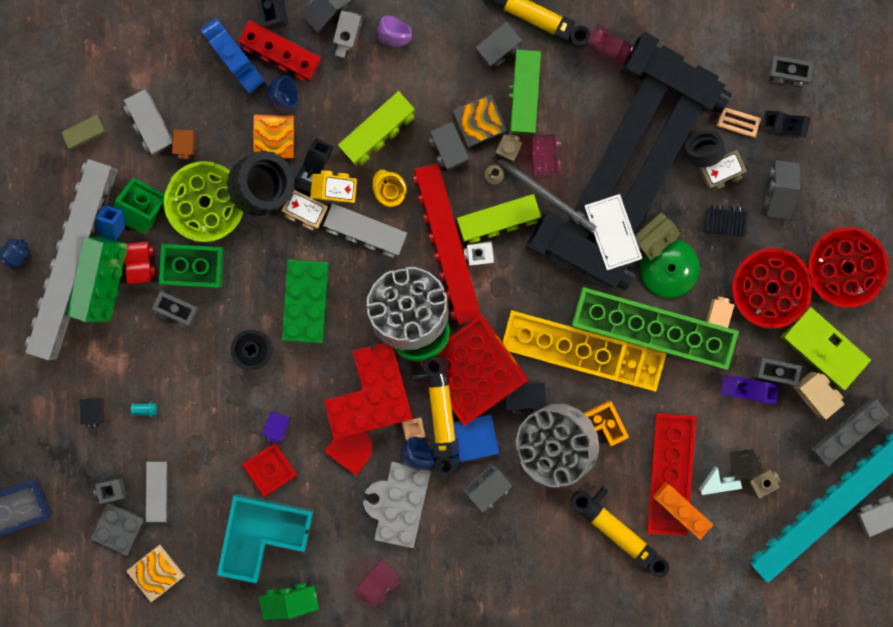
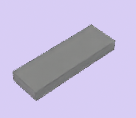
(156, 491)

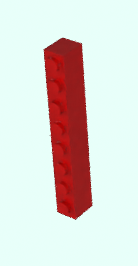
(448, 244)

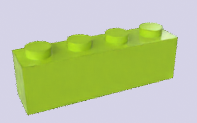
(499, 217)

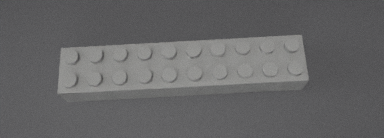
(52, 318)

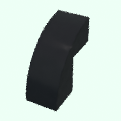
(313, 164)

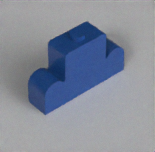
(232, 56)

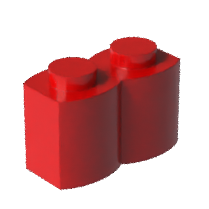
(139, 263)

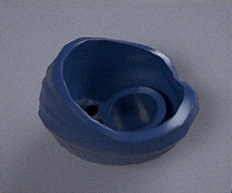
(283, 93)
(417, 454)

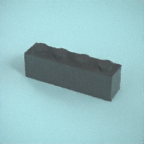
(850, 431)

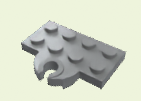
(398, 504)

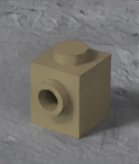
(509, 147)

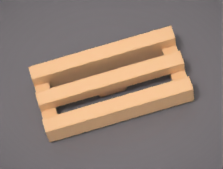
(734, 129)

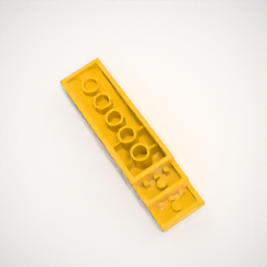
(584, 351)

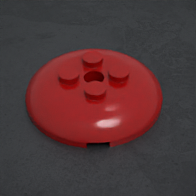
(867, 263)
(792, 288)

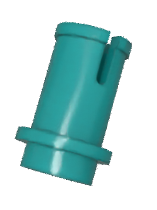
(144, 409)

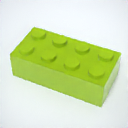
(377, 128)

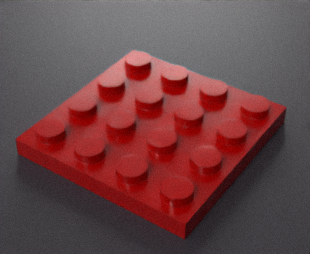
(479, 370)

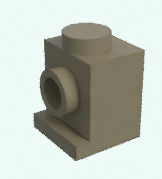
(757, 483)

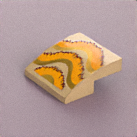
(155, 573)

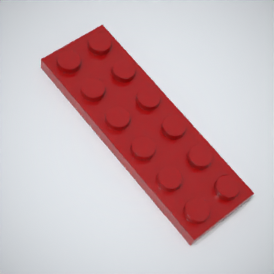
(671, 464)

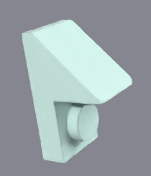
(713, 485)

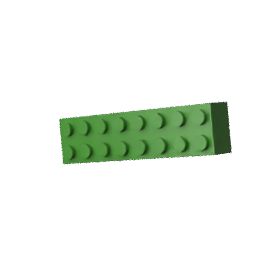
(654, 328)

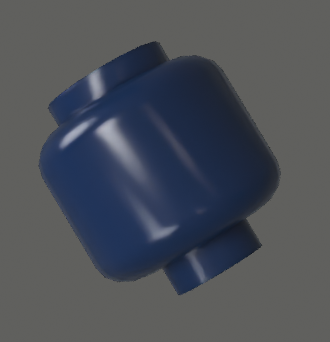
(14, 253)

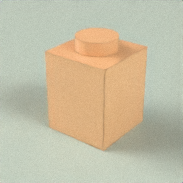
(720, 312)

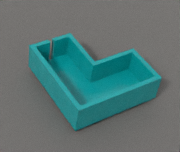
(253, 525)

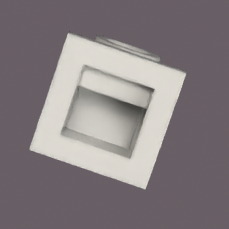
(486, 257)

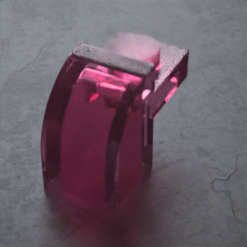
(609, 44)

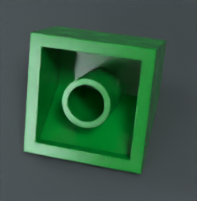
(139, 205)

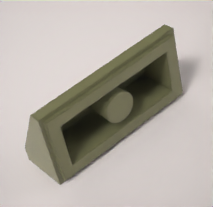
(83, 132)

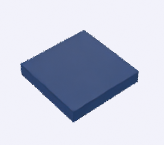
(476, 438)

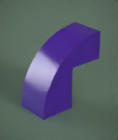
(749, 389)

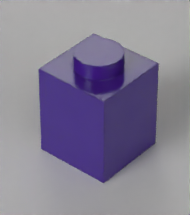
(276, 427)

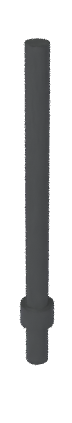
(577, 217)

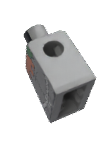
(352, 24)

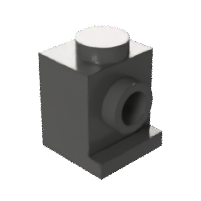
(101, 494)

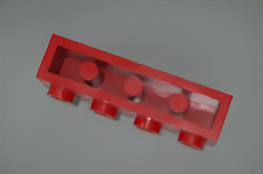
(279, 50)

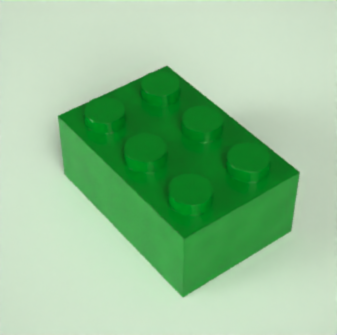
(191, 265)

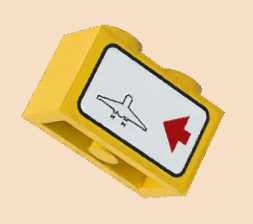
(333, 188)

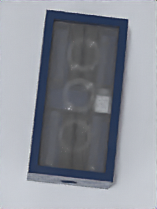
(23, 505)

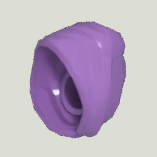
(393, 32)

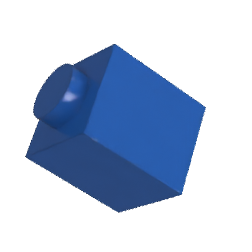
(110, 222)

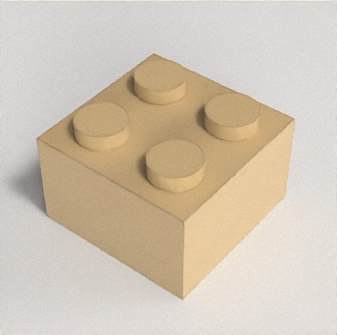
(819, 395)

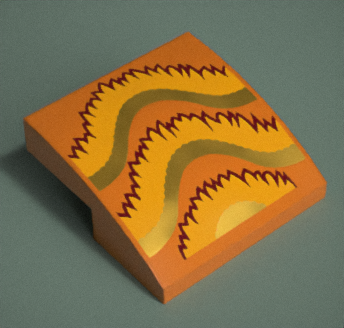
(274, 134)

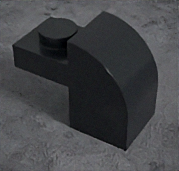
(785, 124)

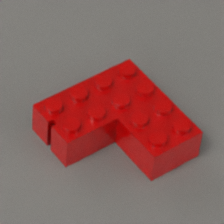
(381, 400)

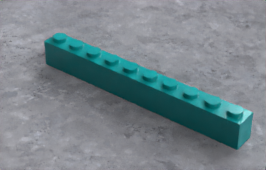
(825, 511)

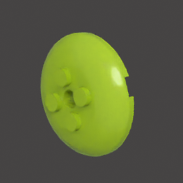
(184, 207)

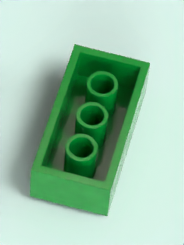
(97, 279)
(305, 301)

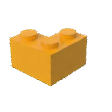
(606, 418)

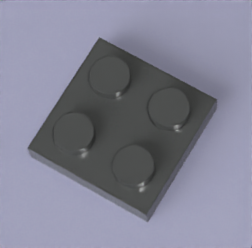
(117, 528)

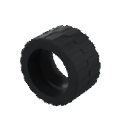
(280, 173)

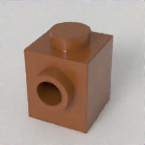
(184, 143)

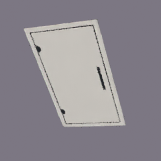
(613, 232)

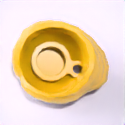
(392, 192)

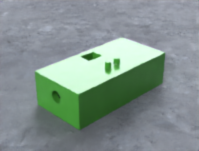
(525, 92)

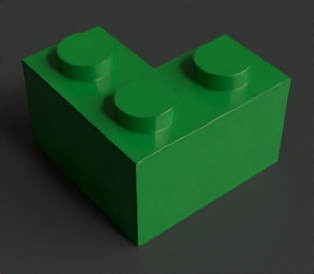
(288, 602)

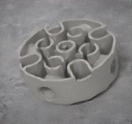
(407, 308)
(557, 445)

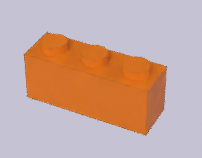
(683, 510)

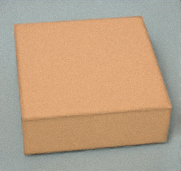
(413, 428)

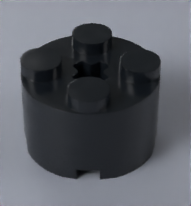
(242, 355)

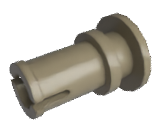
(494, 174)

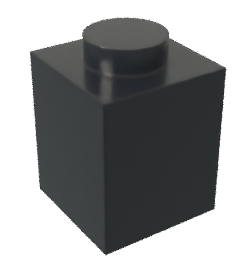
(92, 412)

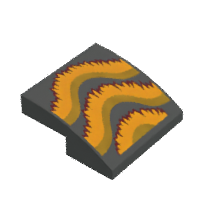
(480, 120)

